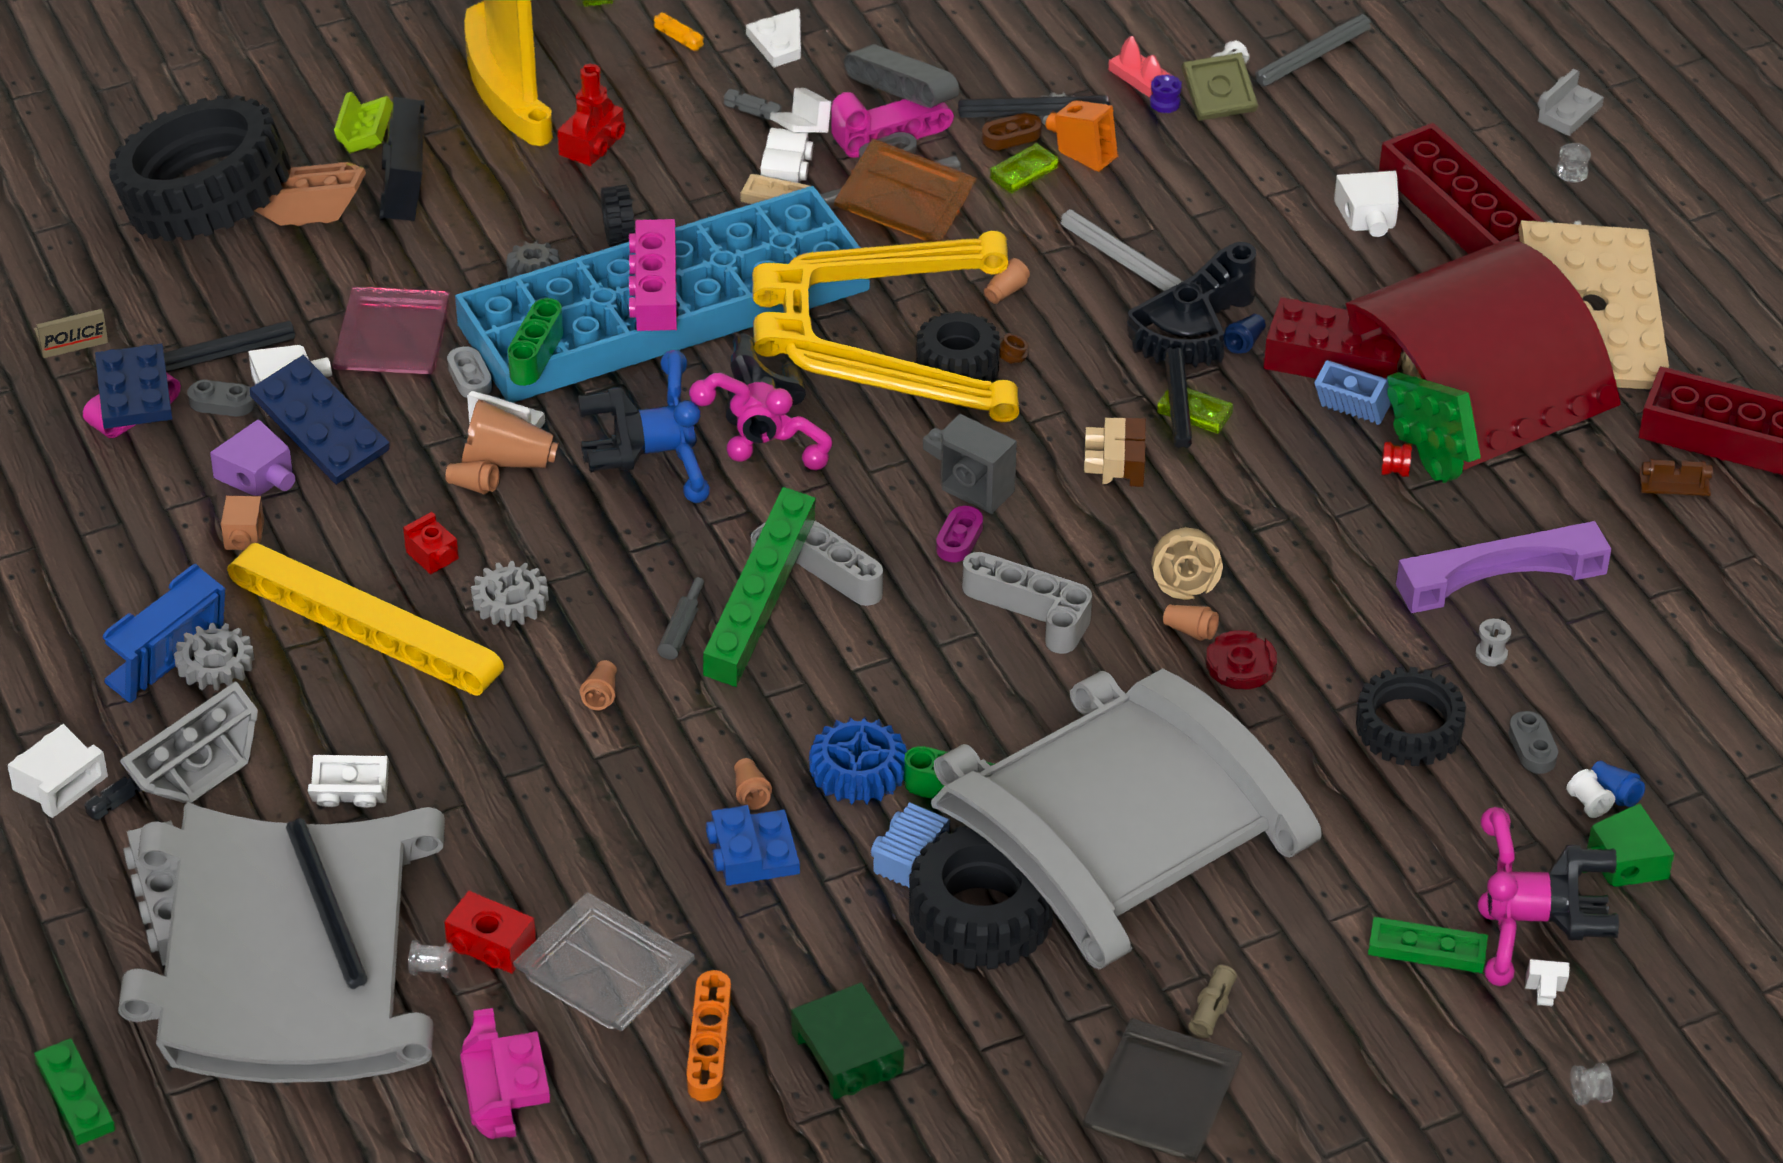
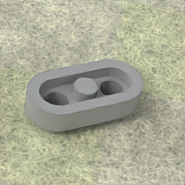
(469, 371)

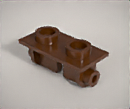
(1663, 478)

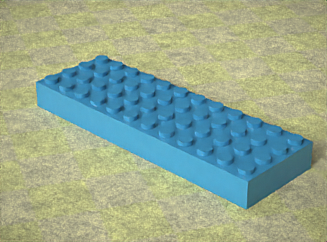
(711, 292)

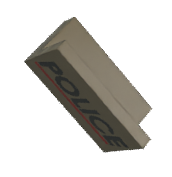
(71, 333)

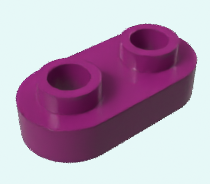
(959, 533)

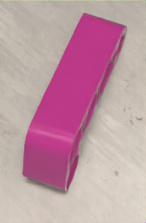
(856, 126)

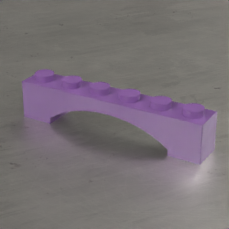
(1567, 550)

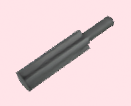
(680, 622)

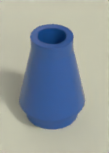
(1622, 783)

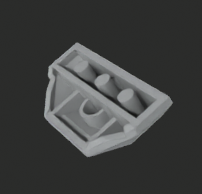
(197, 748)

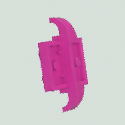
(501, 1075)

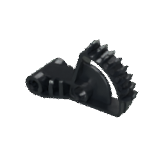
(1193, 306)

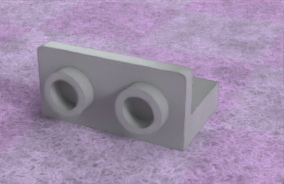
(1568, 104)

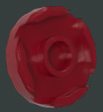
(1241, 660)

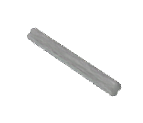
(1119, 251)

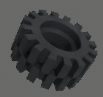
(617, 213)

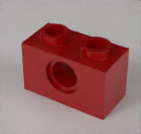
(489, 931)

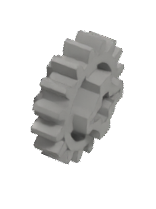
(510, 593)
(214, 656)

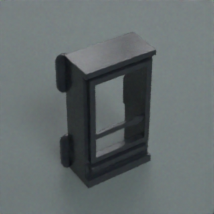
(403, 160)

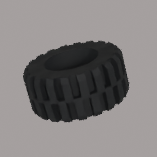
(969, 931)

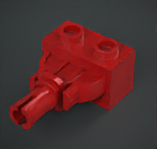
(594, 125)

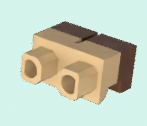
(1117, 450)

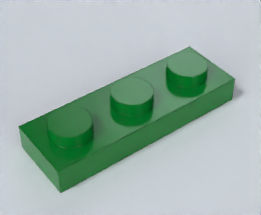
(1428, 944)
(74, 1091)

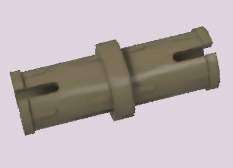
(1213, 1001)

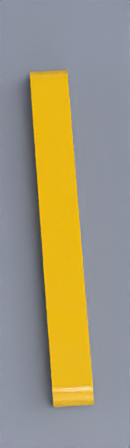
(366, 619)

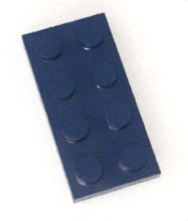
(319, 419)

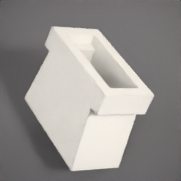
(57, 770)

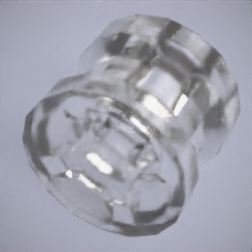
(1573, 162)
(1591, 1084)

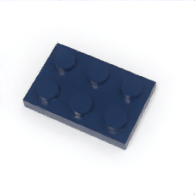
(133, 386)

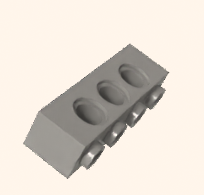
(158, 894)

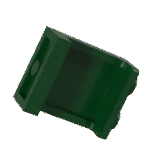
(849, 1040)

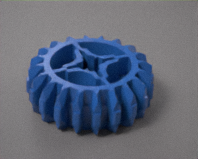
(857, 760)

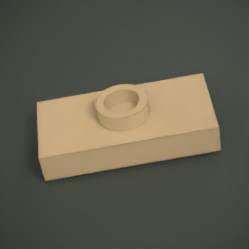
(762, 188)

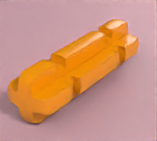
(678, 31)

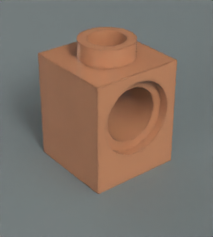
(242, 522)

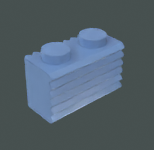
(1353, 392)
(905, 839)

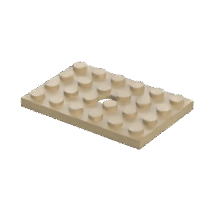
(1620, 270)

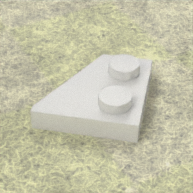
(777, 37)

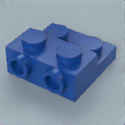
(752, 845)

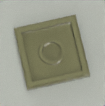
(1219, 86)

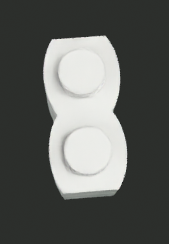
(787, 155)

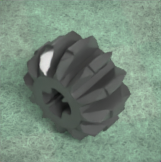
(530, 258)

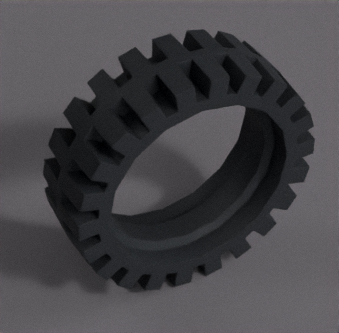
(1402, 744)

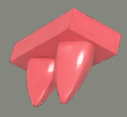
(1136, 68)

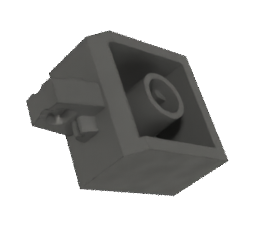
(974, 462)

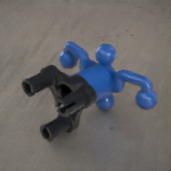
(647, 429)

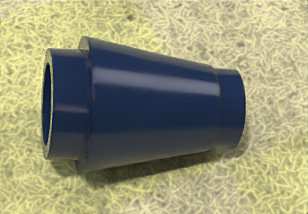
(1243, 333)

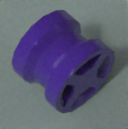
(1165, 93)

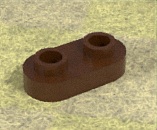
(1011, 131)

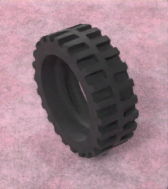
(211, 197)

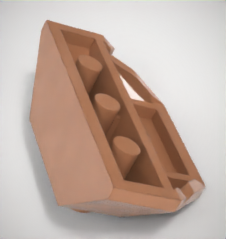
(314, 194)

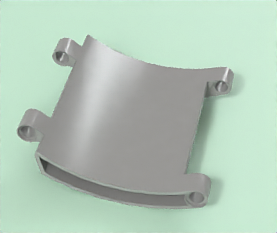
(1125, 801)
(249, 960)

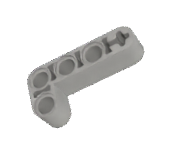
(839, 564)
(1032, 593)

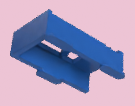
(152, 635)

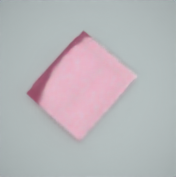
(392, 330)

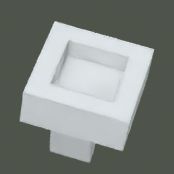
(1547, 979)

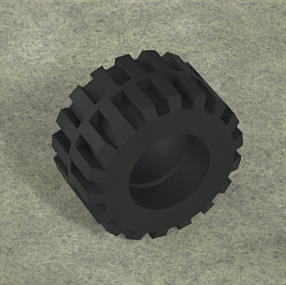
(960, 345)

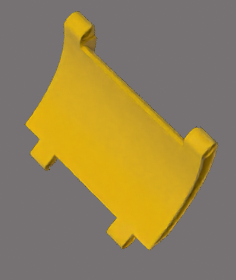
(504, 66)

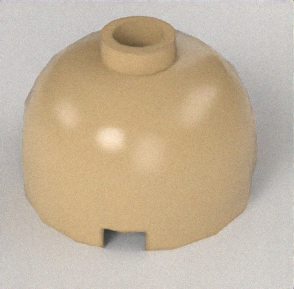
(1186, 563)

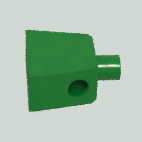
(1638, 844)

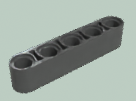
(901, 76)

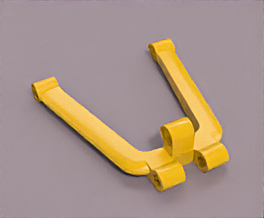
(793, 333)

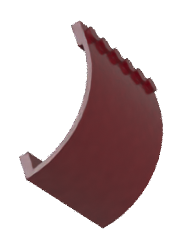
(1506, 334)

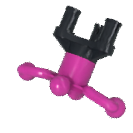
(760, 403)
(1541, 895)

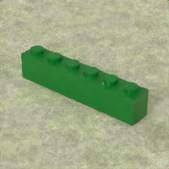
(759, 587)

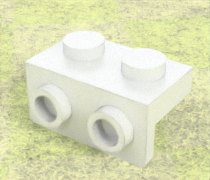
(349, 780)

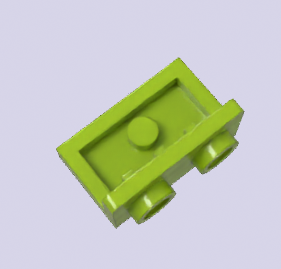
(362, 124)

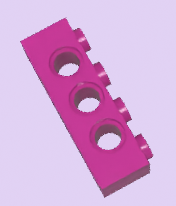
(654, 275)

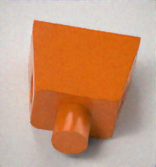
(1085, 133)

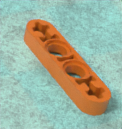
(712, 1035)

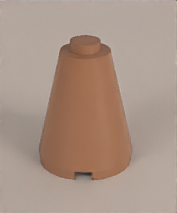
(507, 439)

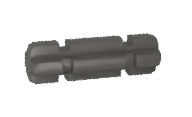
(750, 104)

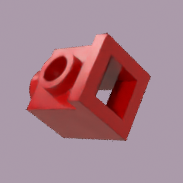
(430, 543)

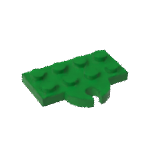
(1435, 421)

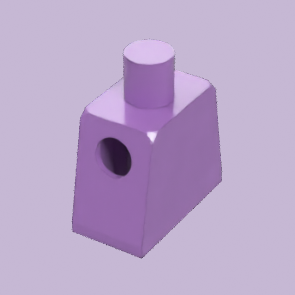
(253, 461)

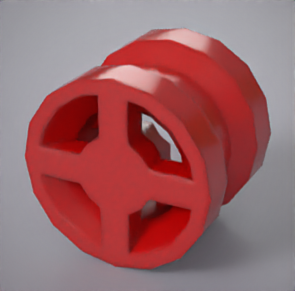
(1396, 459)

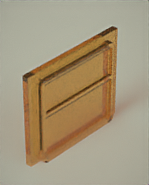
(905, 191)

